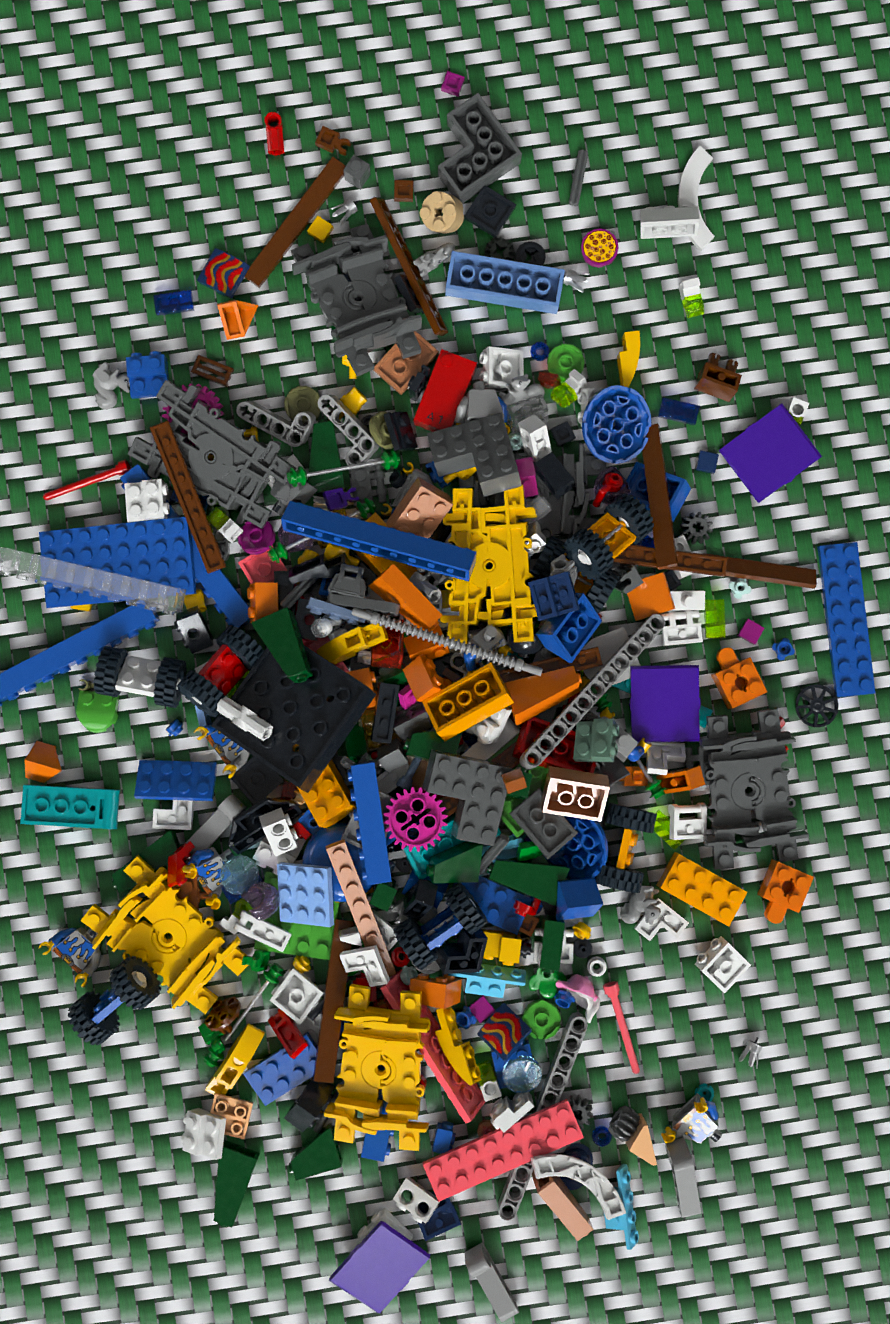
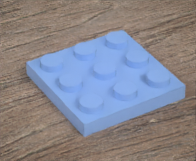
(305, 894)

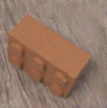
(420, 509)
(575, 793)

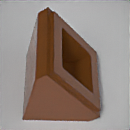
(514, 781)

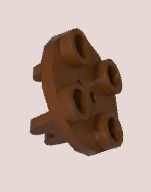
(223, 1014)

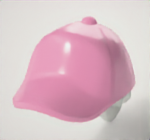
(583, 991)

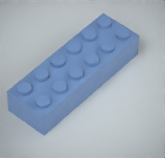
(504, 282)

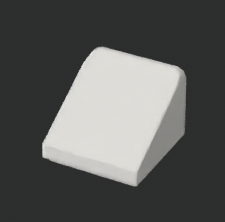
(350, 935)

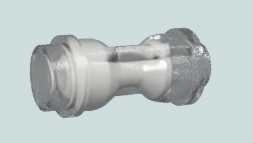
(323, 626)

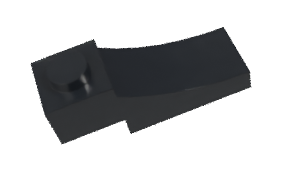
(318, 568)

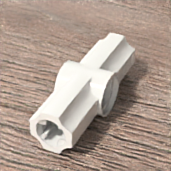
(244, 718)

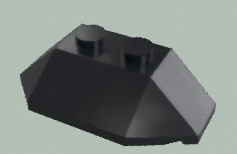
(247, 828)

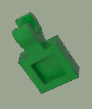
(258, 961)
(212, 1038)

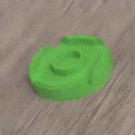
(565, 359)
(542, 1019)

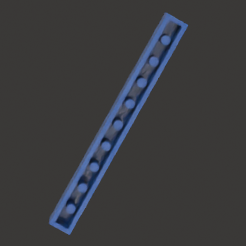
(379, 540)
(216, 583)
(75, 650)

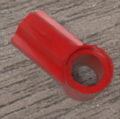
(274, 134)

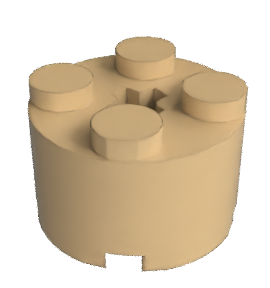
(441, 203)

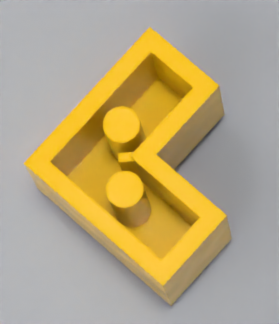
(502, 945)

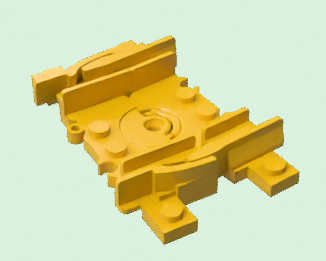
(505, 549)
(170, 958)
(373, 1040)

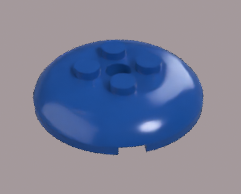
(631, 424)
(587, 853)
(316, 854)

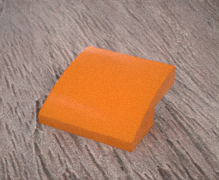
(651, 597)

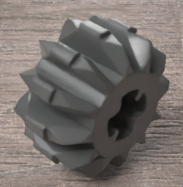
(701, 524)
(584, 1109)
(624, 1123)

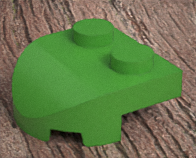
(97, 711)

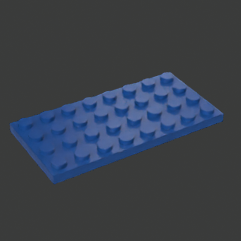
(141, 549)

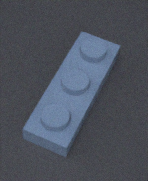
(335, 612)

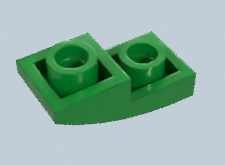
(527, 850)

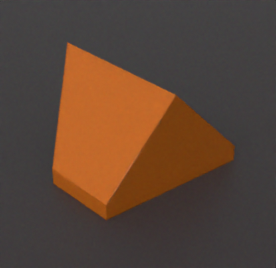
(236, 317)
(42, 762)

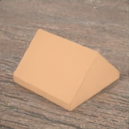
(641, 1142)

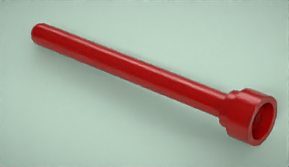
(120, 469)

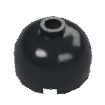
(523, 648)

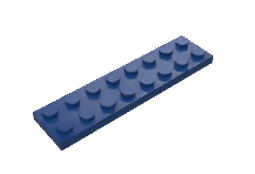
(846, 619)

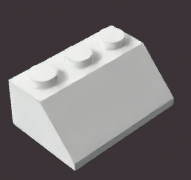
(669, 222)

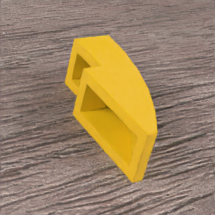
(628, 358)

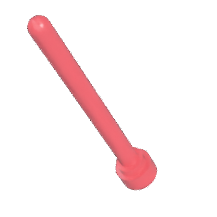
(612, 990)

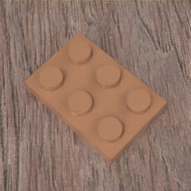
(399, 371)

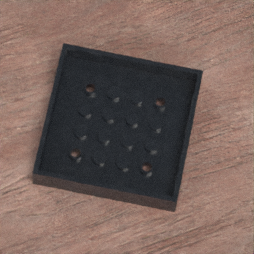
(298, 716)

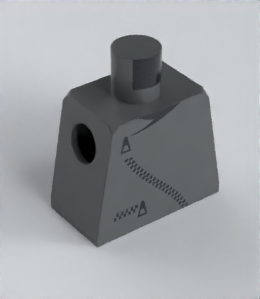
(288, 493)

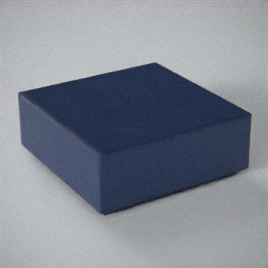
(707, 462)

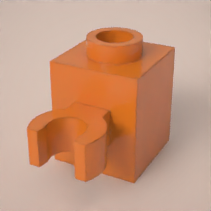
(635, 778)

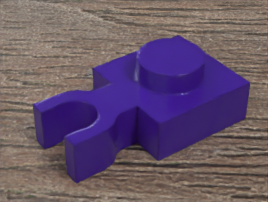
(337, 499)

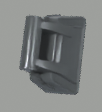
(348, 585)

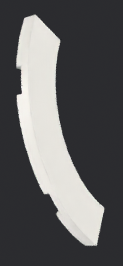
(689, 193)
(583, 1172)

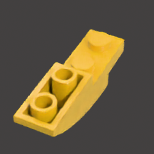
(352, 642)
(458, 1053)
(236, 1060)

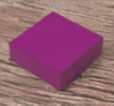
(452, 83)
(750, 631)
(481, 1008)

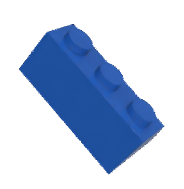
(569, 632)

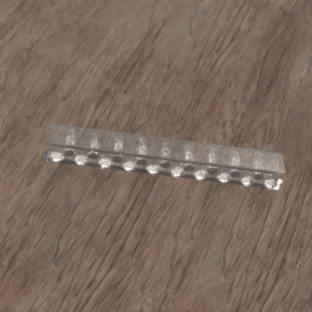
(91, 579)

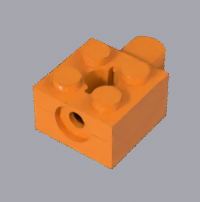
(737, 680)
(784, 889)

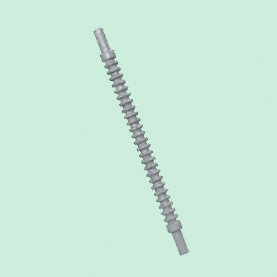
(518, 664)

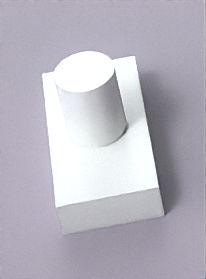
(689, 600)

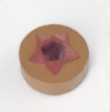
(485, 1127)

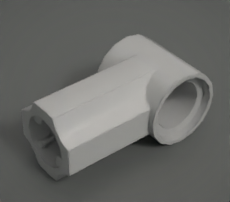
(427, 589)

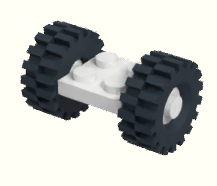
(137, 675)

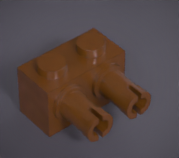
(718, 381)

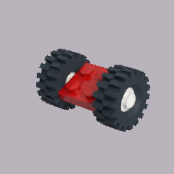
(220, 674)

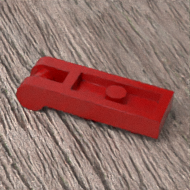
(288, 1033)

